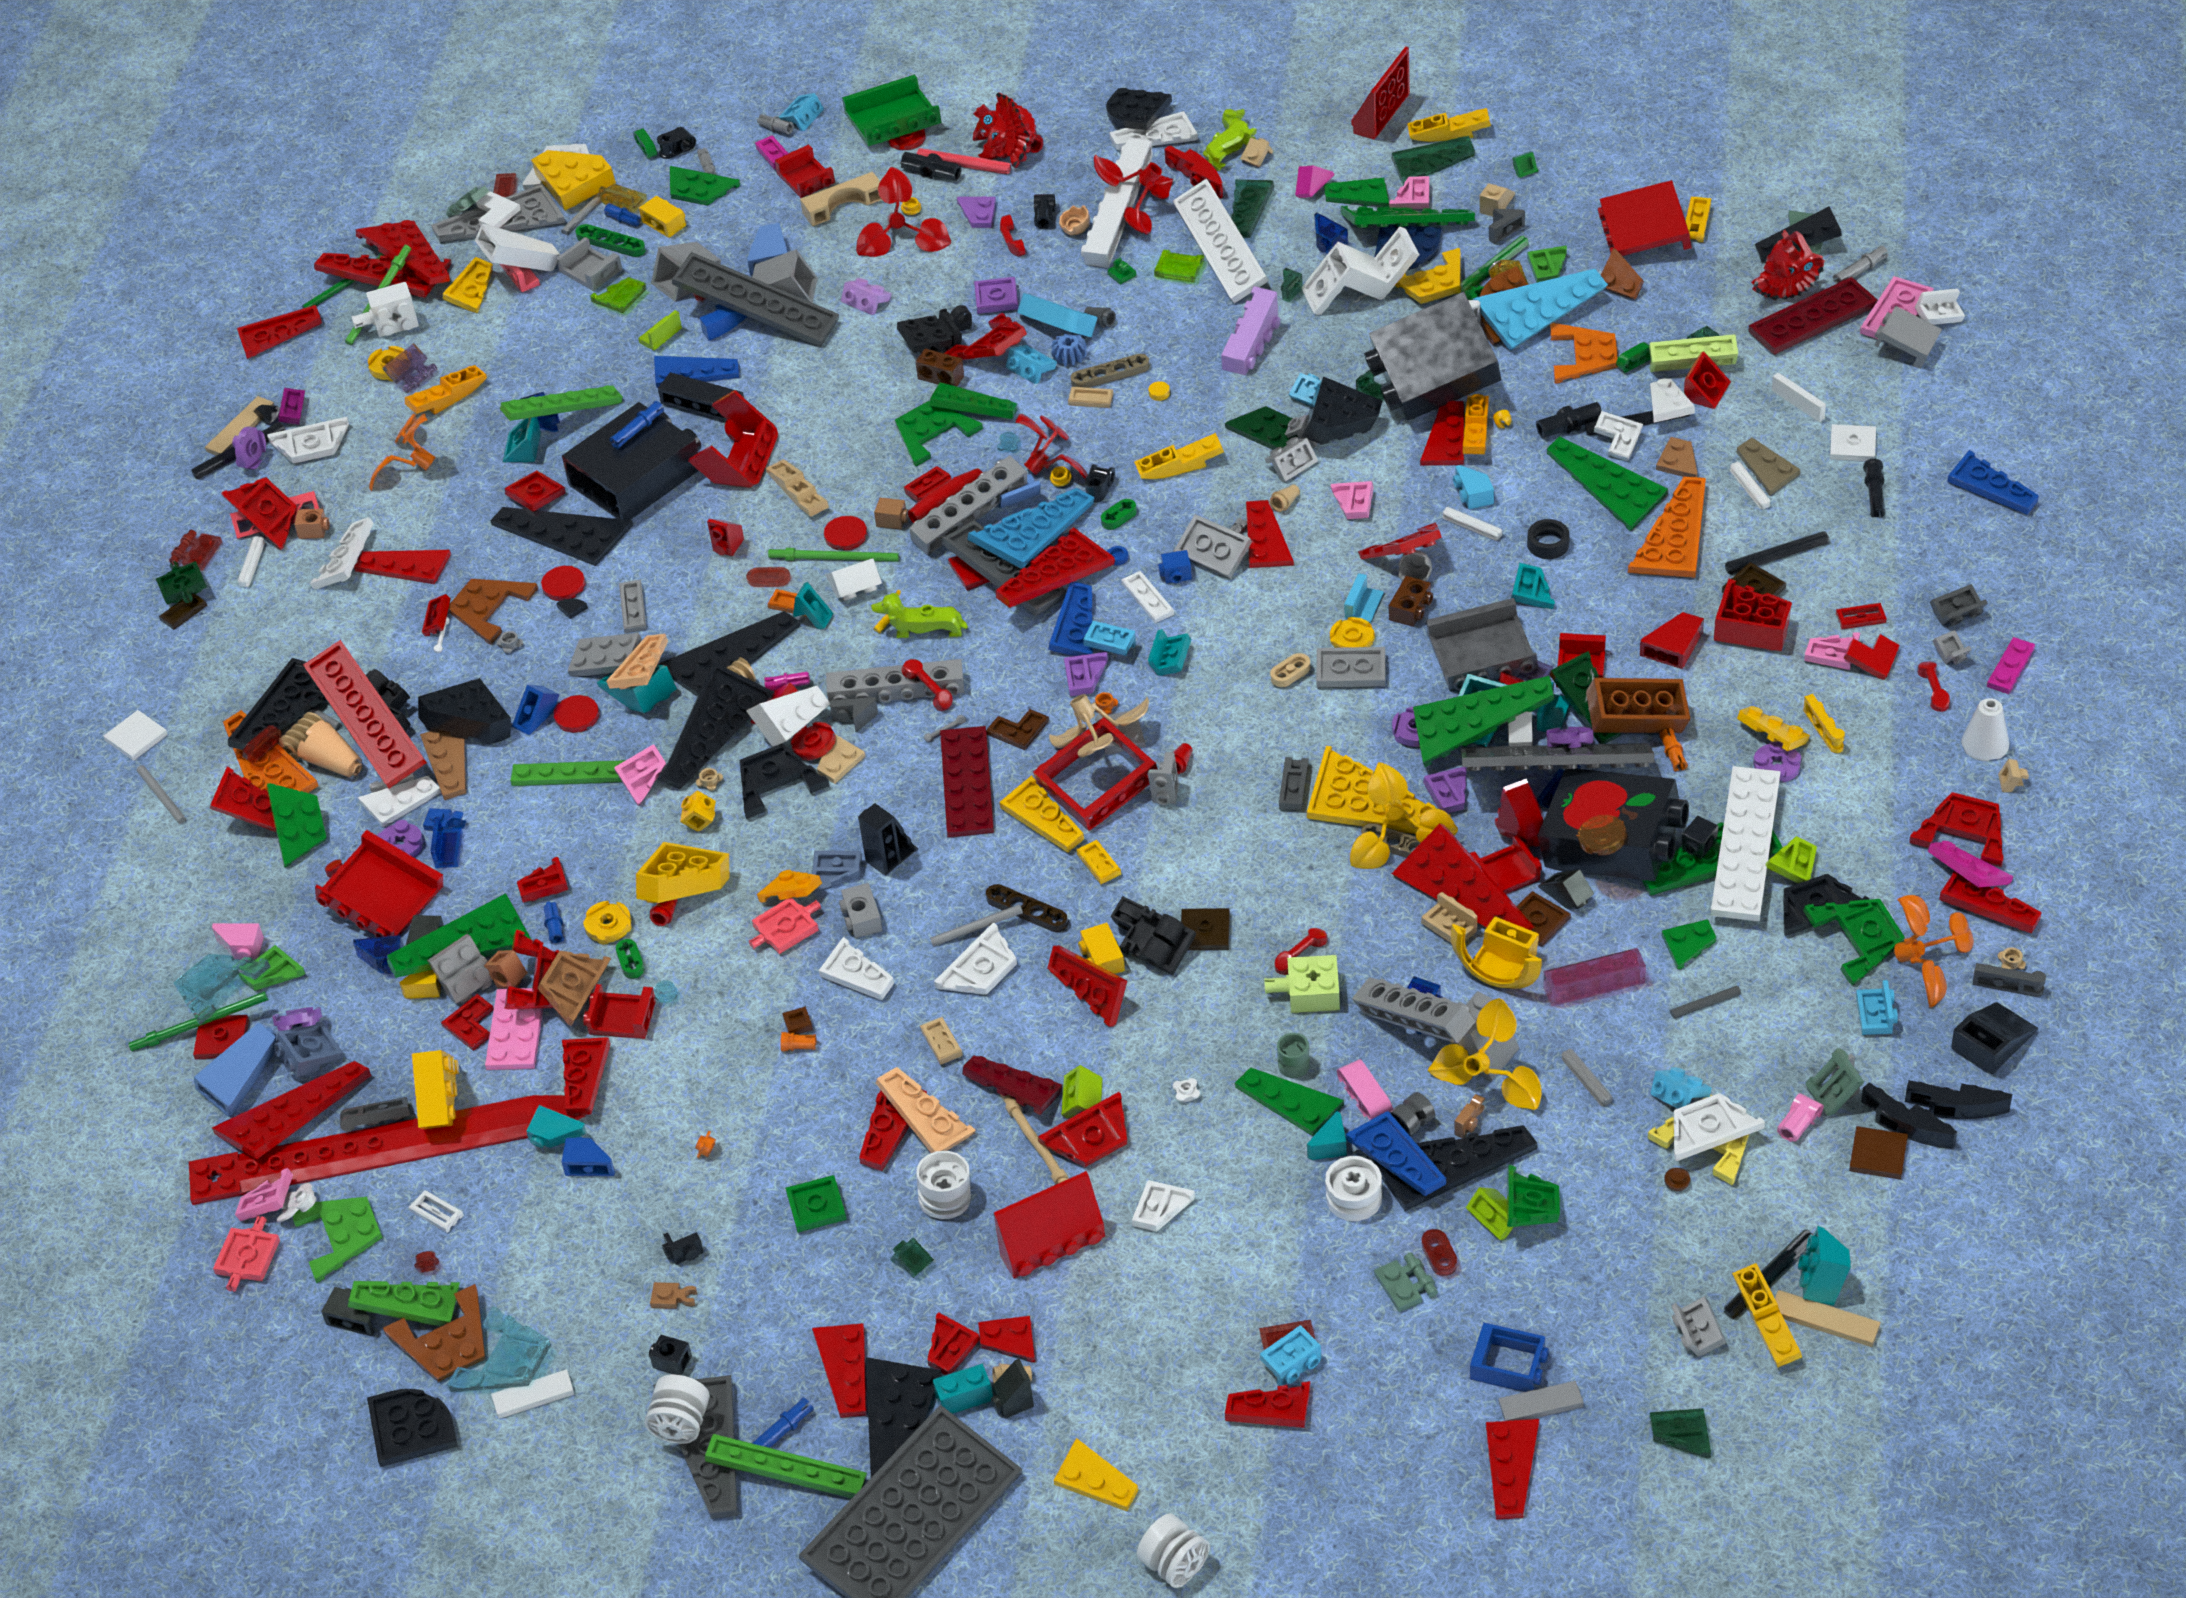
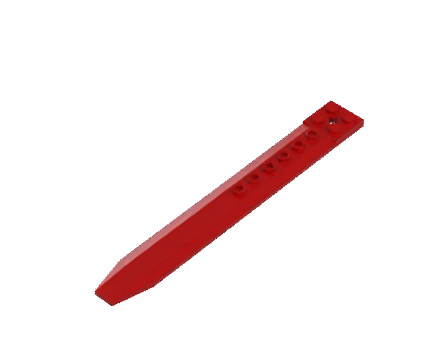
(367, 1148)

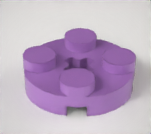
(248, 447)
(1402, 728)
(1572, 737)
(1773, 751)
(403, 831)
(305, 1016)

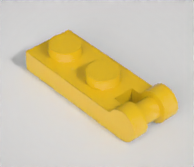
(1698, 217)
(1823, 724)

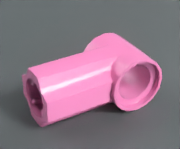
(1801, 1115)

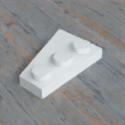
(851, 969)

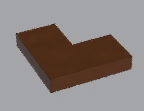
(1020, 733)

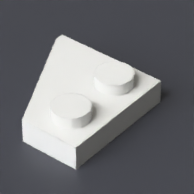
(1160, 1204)

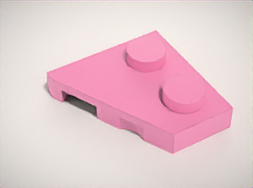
(1413, 193)

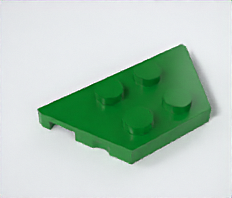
(698, 186)
(296, 821)
(1531, 1200)

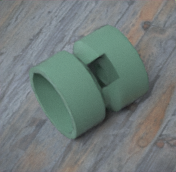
(1293, 1055)

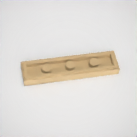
(245, 418)
(1827, 1318)

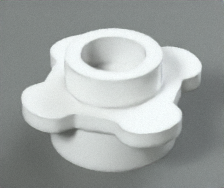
(1186, 1095)

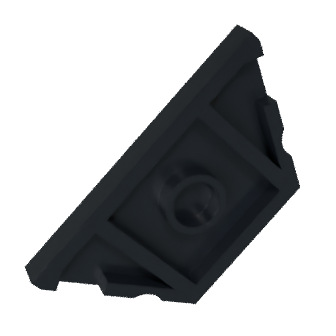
(1813, 891)

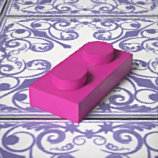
(770, 149)

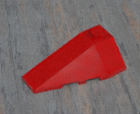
(1520, 813)

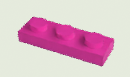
(2011, 665)

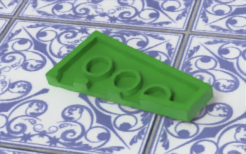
(419, 1303)

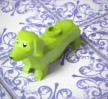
(1230, 140)
(919, 619)

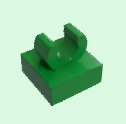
(1524, 164)
(1121, 271)

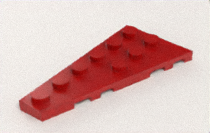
(372, 271)
(1055, 567)
(278, 1118)

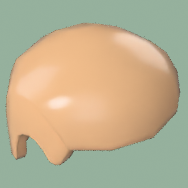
(1075, 220)

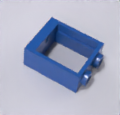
(1512, 1339)

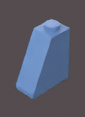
(766, 245)

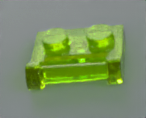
(1178, 266)

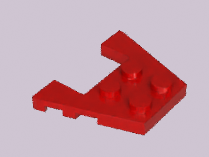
(994, 343)
(1406, 545)
(1968, 819)
(524, 999)

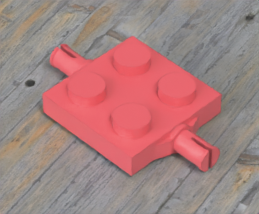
(785, 925)
(246, 1254)

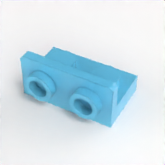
(803, 111)
(1029, 363)
(1304, 388)
(1110, 638)
(1292, 1355)

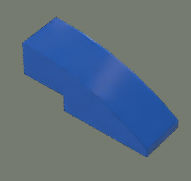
(720, 321)

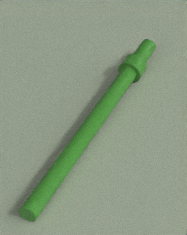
(397, 264)
(791, 554)

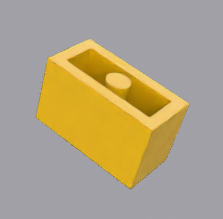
(662, 216)
(1101, 948)

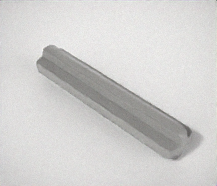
(1586, 1077)

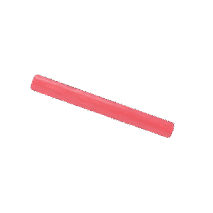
(970, 162)

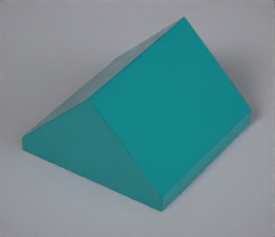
(523, 441)

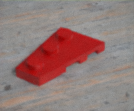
(1275, 1407)

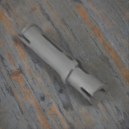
(1866, 262)

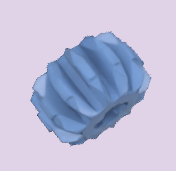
(1068, 349)

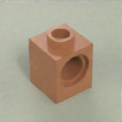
(311, 523)
(506, 969)

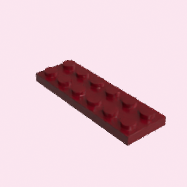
(1812, 315)
(966, 781)

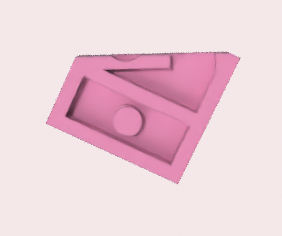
(1354, 498)
(1829, 650)
(641, 772)
(264, 1198)

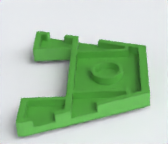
(349, 1228)

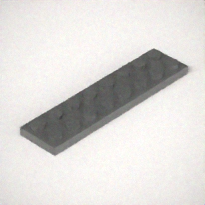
(755, 299)

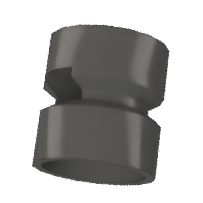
(1413, 1113)

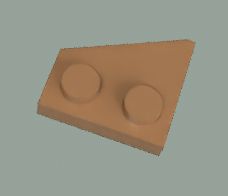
(1678, 458)

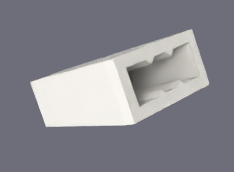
(516, 249)

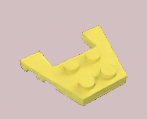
(1727, 1166)

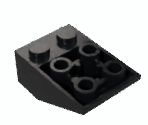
(1991, 1036)

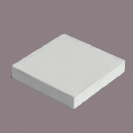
(135, 735)

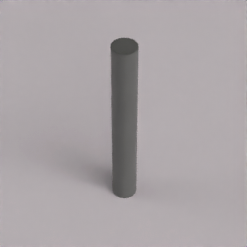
(1705, 1002)

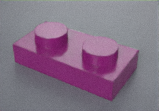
(291, 406)

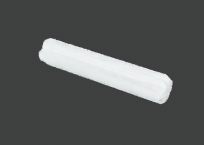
(1750, 485)
(1472, 523)
(251, 561)

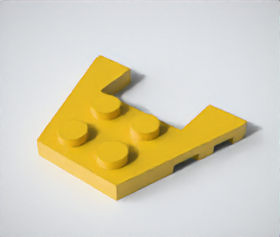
(1436, 282)

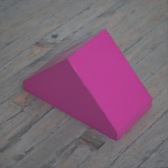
(1311, 179)

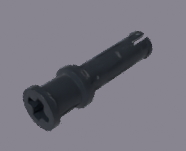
(1874, 480)

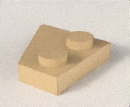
(839, 760)

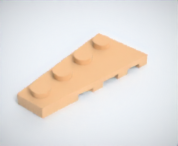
(640, 664)
(923, 1113)

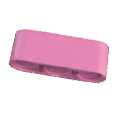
(1364, 1089)

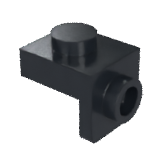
(682, 1249)

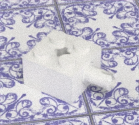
(389, 310)

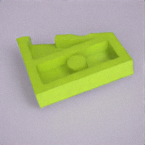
(1794, 860)

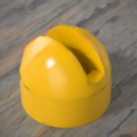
(1502, 415)

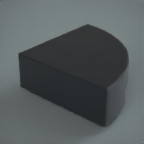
(267, 413)
(571, 607)

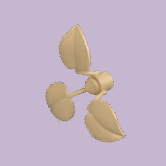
(1085, 710)

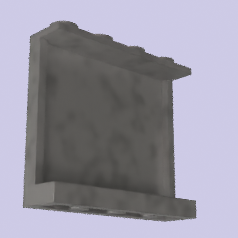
(1481, 643)

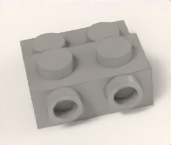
(461, 969)

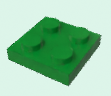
(815, 1203)

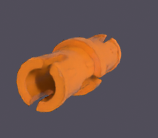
(1673, 749)

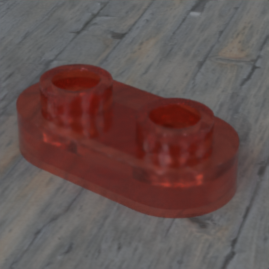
(1439, 1254)

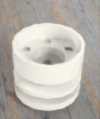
(943, 1184)
(677, 1409)
(1173, 1550)

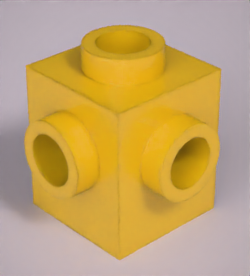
(697, 811)

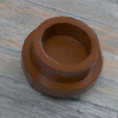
(1677, 1179)

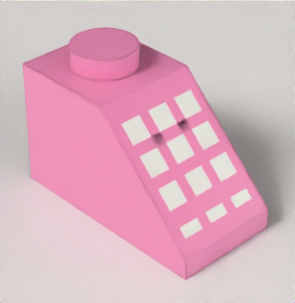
(239, 938)

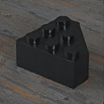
(1339, 412)
(465, 712)

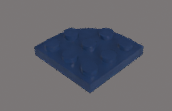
(1424, 238)

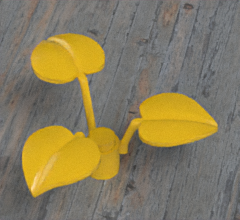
(1387, 789)
(1457, 1067)

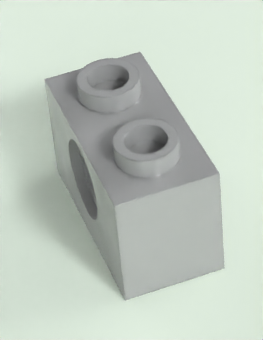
(861, 910)

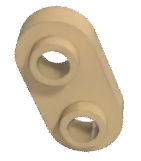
(1287, 671)

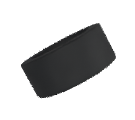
(1548, 551)

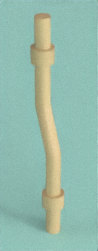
(1015, 1110)

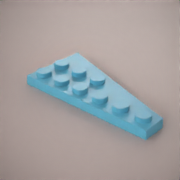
(1531, 308)

